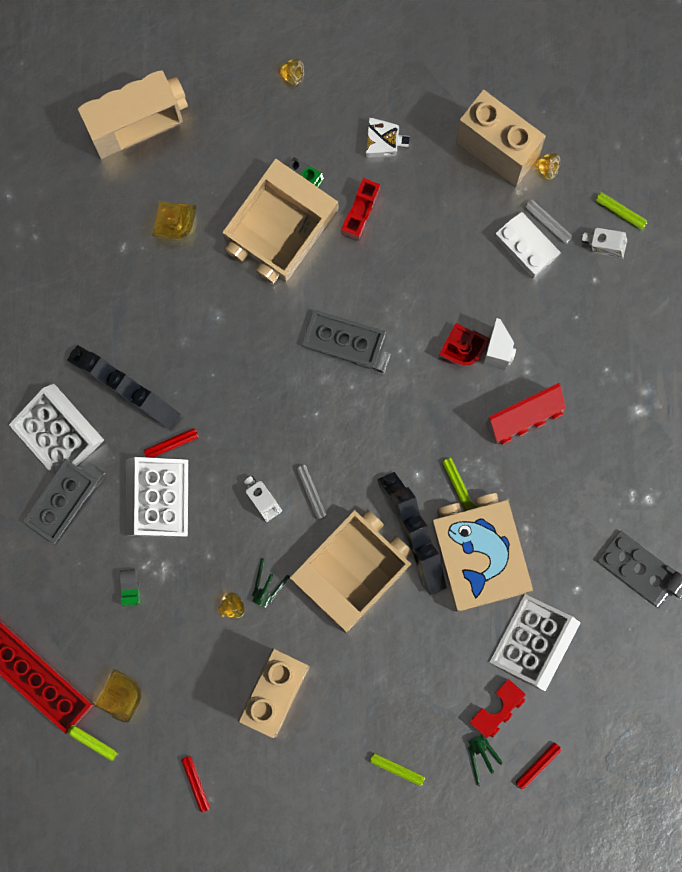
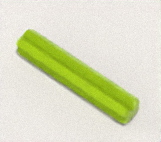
(621, 210)
(458, 484)
(91, 742)
(397, 769)

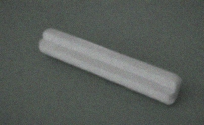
(548, 221)
(311, 491)

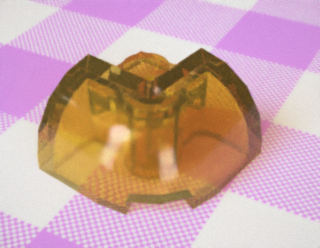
(173, 220)
(120, 697)

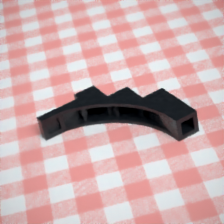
(124, 386)
(416, 531)

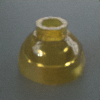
(292, 71)
(549, 165)
(232, 606)

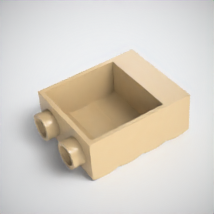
(134, 112)
(270, 219)
(352, 569)
(273, 693)

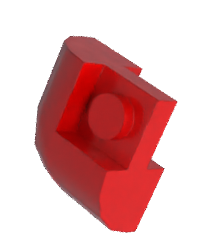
(464, 346)

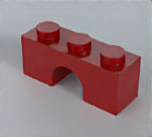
(361, 209)
(488, 723)

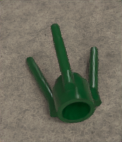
(262, 596)
(479, 746)

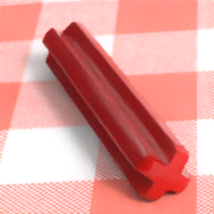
(171, 443)
(538, 766)
(195, 784)

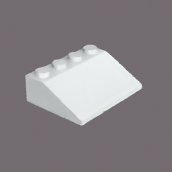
(55, 429)
(156, 497)
(535, 642)

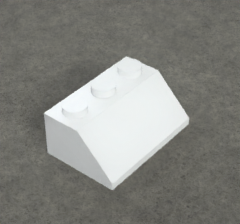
(527, 244)
(500, 347)

